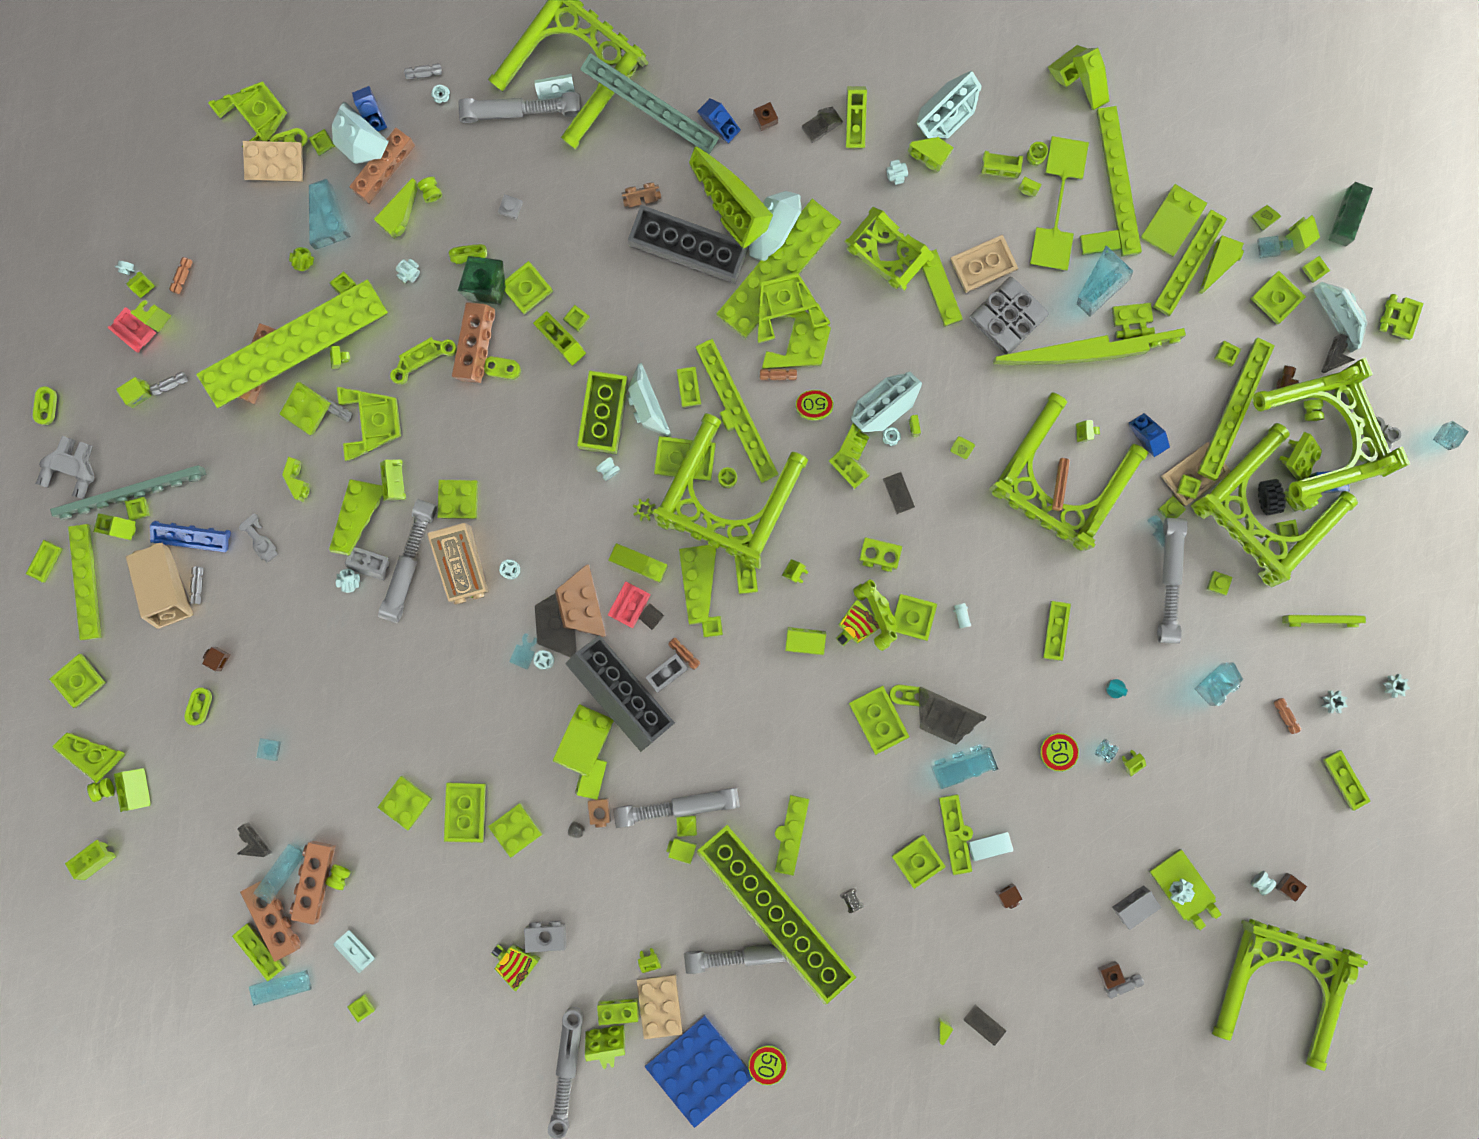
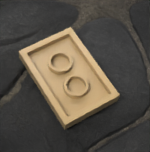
(273, 161)
(984, 263)
(1189, 467)
(659, 1006)

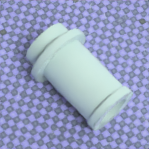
(962, 615)

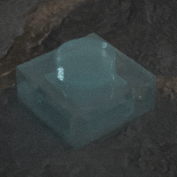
(268, 749)

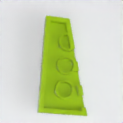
(357, 507)
(697, 574)

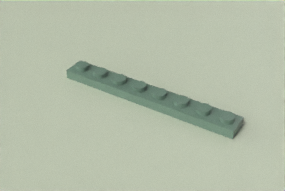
(649, 103)
(120, 495)

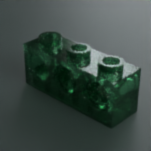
(1350, 214)

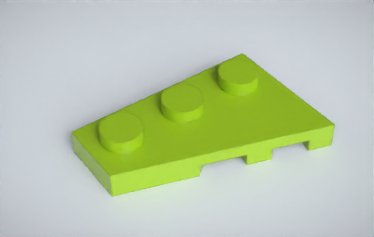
(88, 757)

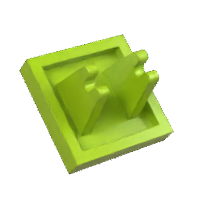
(1303, 457)
(605, 1044)

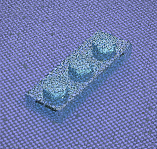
(278, 874)
(280, 987)

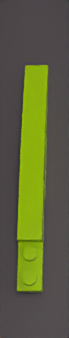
(1091, 350)

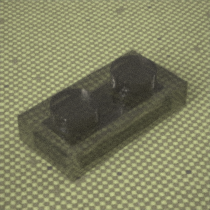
(898, 493)
(984, 1025)

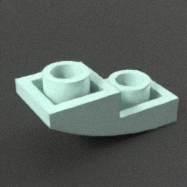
(990, 846)

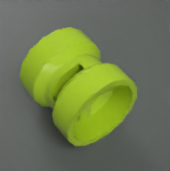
(1038, 149)
(430, 190)
(1314, 410)
(727, 477)
(99, 790)
(338, 876)

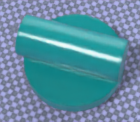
(1116, 688)

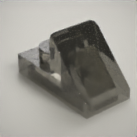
(824, 122)
(1335, 355)
(256, 845)

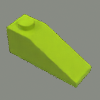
(1093, 76)
(856, 116)
(397, 212)
(1225, 254)
(559, 338)
(638, 563)

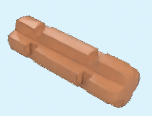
(180, 275)
(778, 374)
(684, 653)
(1287, 716)

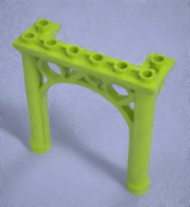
(538, 31)
(1360, 423)
(1103, 503)
(768, 516)
(1275, 571)
(1343, 973)

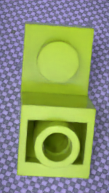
(297, 487)

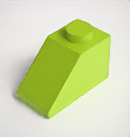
(115, 526)

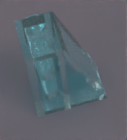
(325, 216)
(1105, 280)
(963, 766)

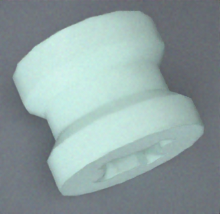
(608, 469)
(507, 567)
(541, 658)
(1263, 883)

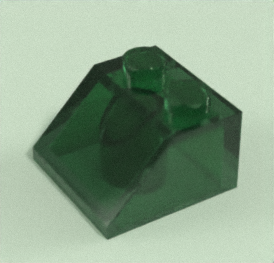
(483, 280)

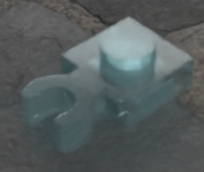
(523, 654)

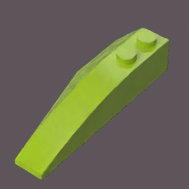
(738, 205)

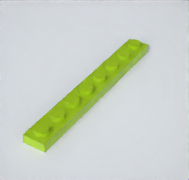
(1119, 180)
(1236, 409)
(737, 411)

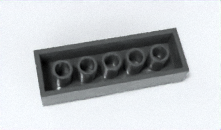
(687, 244)
(619, 693)

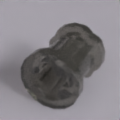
(852, 900)

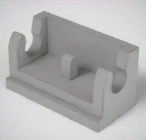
(368, 563)
(1136, 907)

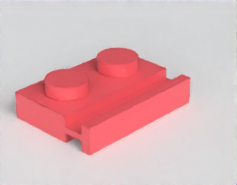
(131, 330)
(629, 604)

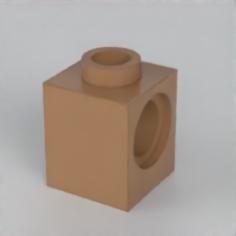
(603, 804)

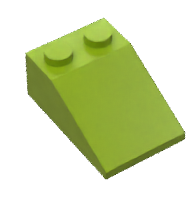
(1174, 220)
(583, 740)

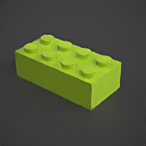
(602, 412)

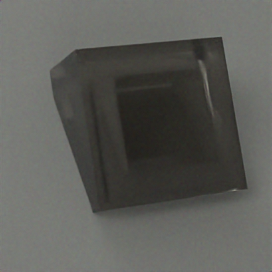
(651, 616)

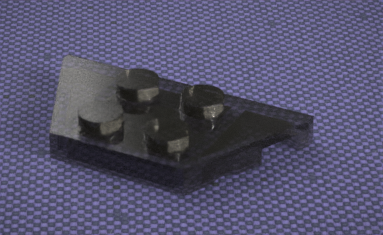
(551, 630)
(945, 717)

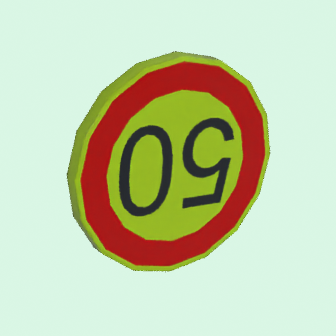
(814, 405)
(1059, 752)
(767, 1065)

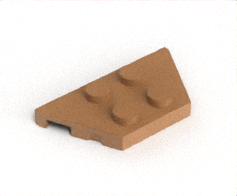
(580, 604)

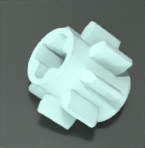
(897, 172)
(407, 270)
(347, 580)
(1391, 684)
(1331, 705)
(1182, 891)

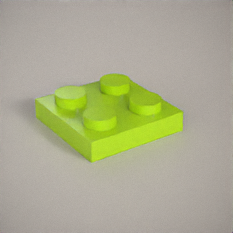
(527, 287)
(1278, 297)
(305, 408)
(457, 499)
(914, 616)
(77, 681)
(404, 803)
(515, 830)
(918, 861)

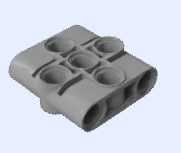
(1008, 296)

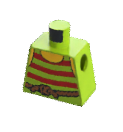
(857, 624)
(514, 964)

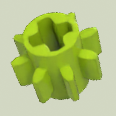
(301, 259)
(642, 515)

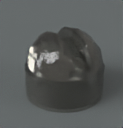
(575, 830)

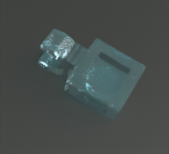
(1272, 246)
(1157, 524)

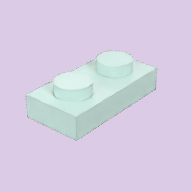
(554, 86)
(354, 951)

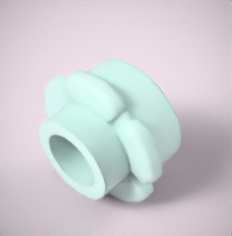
(440, 89)
(125, 267)
(891, 431)

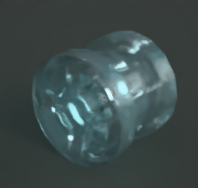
(1106, 750)

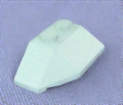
(950, 107)
(356, 136)
(785, 211)
(1343, 312)
(886, 402)
(646, 404)

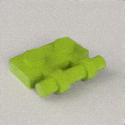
(1133, 315)
(1407, 317)

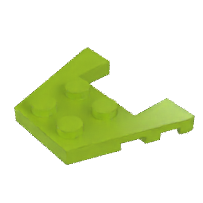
(257, 107)
(786, 297)
(805, 345)
(378, 420)

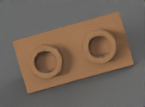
(648, 192)

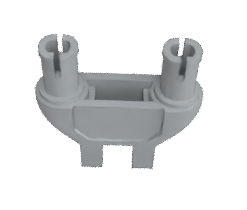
(73, 465)

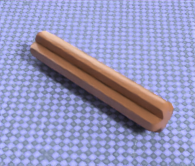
(1060, 486)

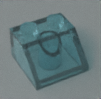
(1220, 684)

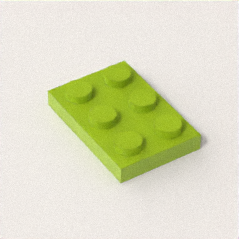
(672, 453)
(879, 720)
(464, 812)

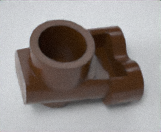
(1287, 379)

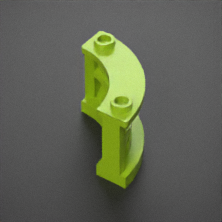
(884, 224)

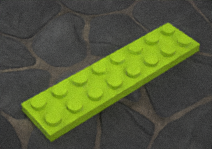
(805, 239)

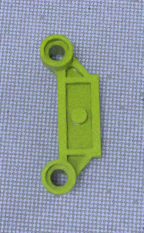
(419, 356)
(881, 611)

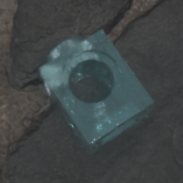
(1450, 435)

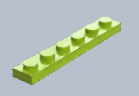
(1190, 262)
(84, 582)

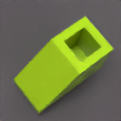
(931, 151)
(1303, 233)

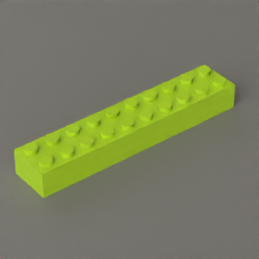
(292, 344)
(776, 915)

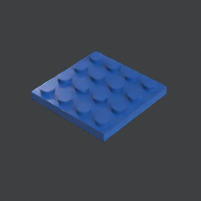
(699, 1071)

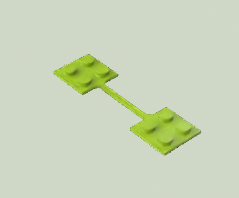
(1054, 246)

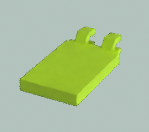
(1179, 867)

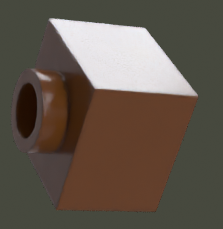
(765, 121)
(215, 658)
(1285, 887)
(1009, 896)
(1106, 971)

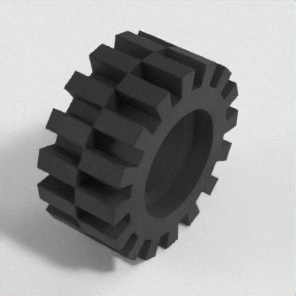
(1271, 497)

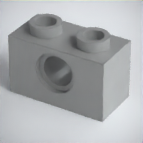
(666, 673)
(535, 943)

